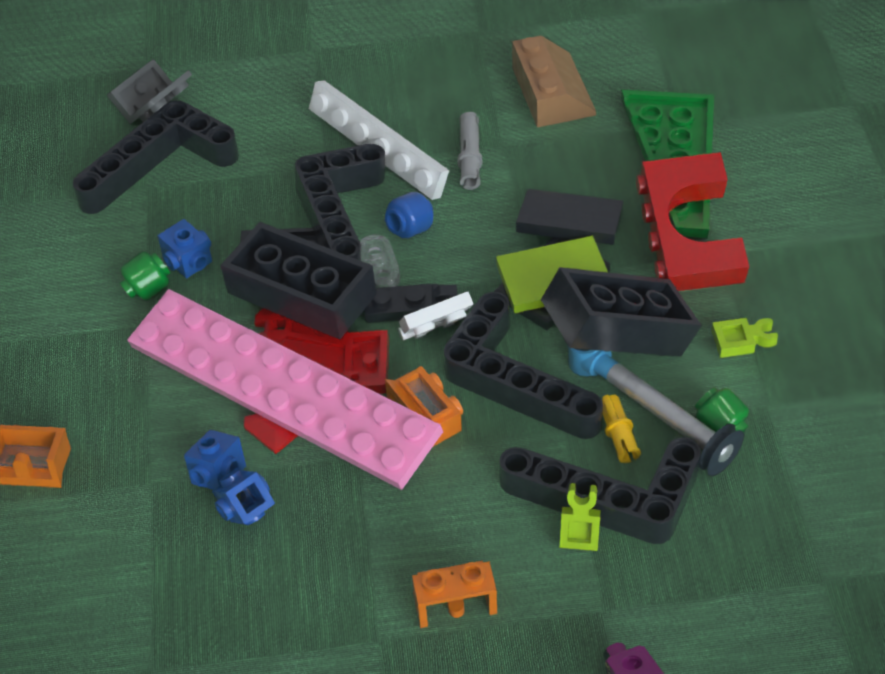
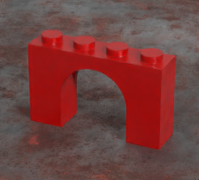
(680, 259)

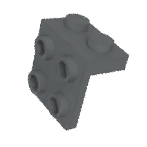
(146, 92)

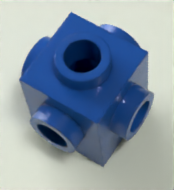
(185, 248)
(213, 458)
(253, 501)

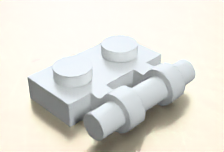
(434, 316)

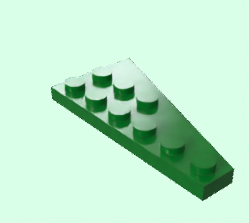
(674, 127)

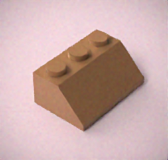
(550, 82)

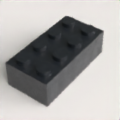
(299, 279)
(620, 312)

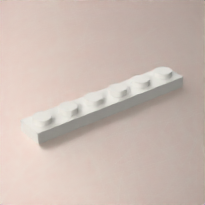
(364, 128)

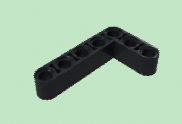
(149, 145)
(333, 172)
(479, 369)
(640, 504)

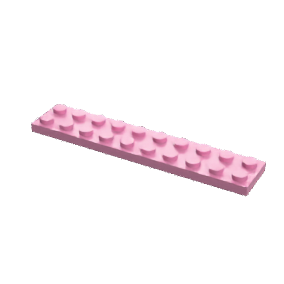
(287, 388)

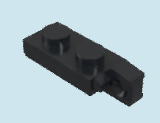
(398, 301)

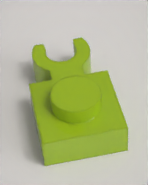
(740, 338)
(580, 522)

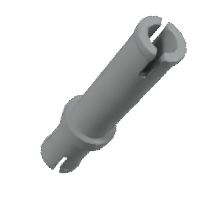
(469, 159)

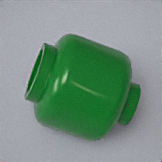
(144, 276)
(722, 408)

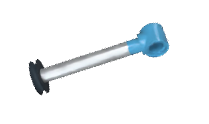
(718, 447)

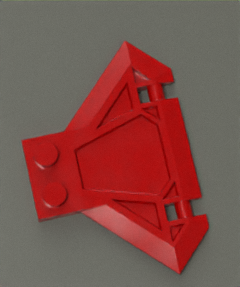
(356, 356)

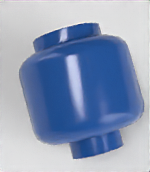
(409, 215)

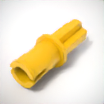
(619, 429)

